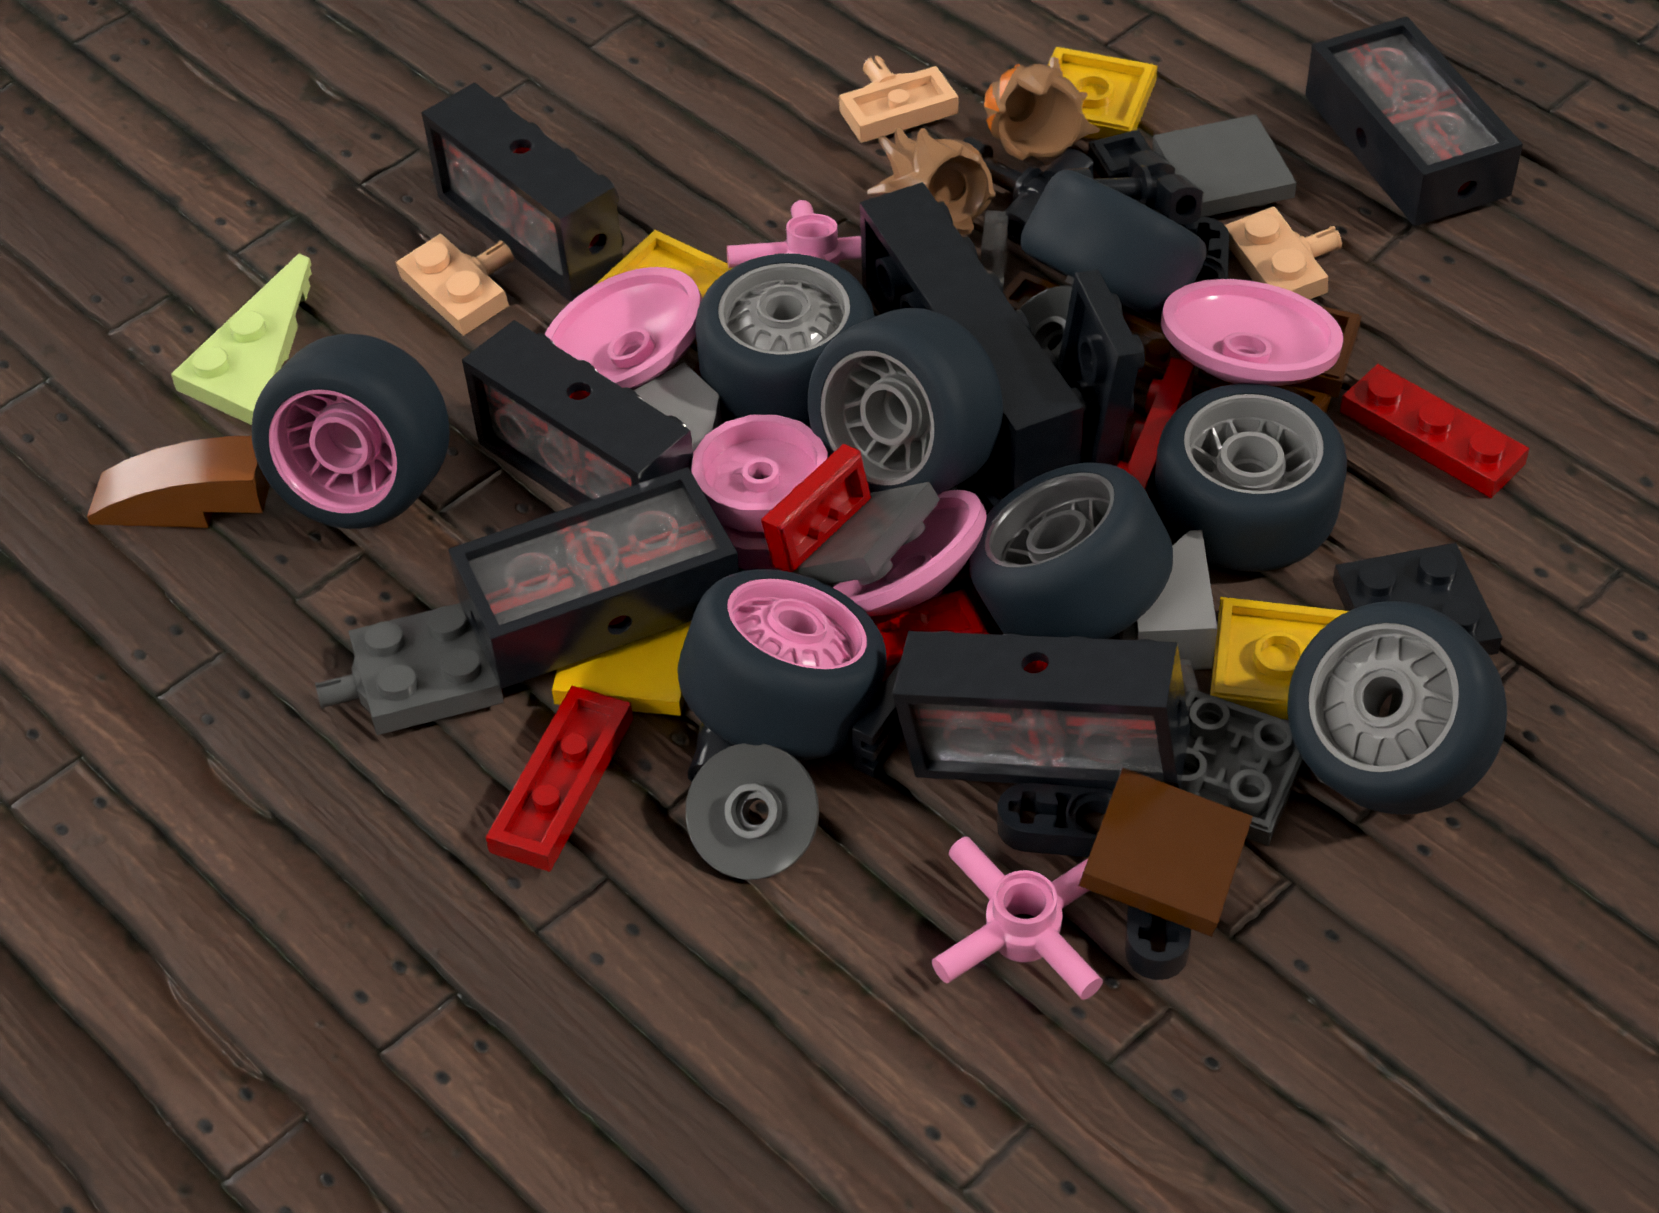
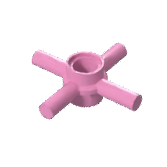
(805, 235)
(1016, 937)

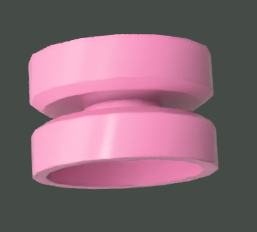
(748, 470)

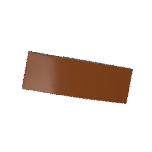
(181, 485)

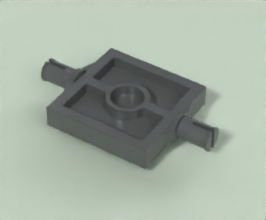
(415, 670)

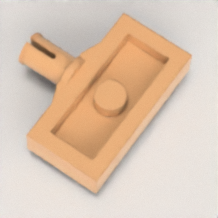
(896, 100)
(1281, 256)
(456, 282)

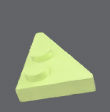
(249, 347)

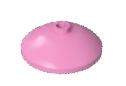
(631, 324)
(1251, 332)
(927, 562)

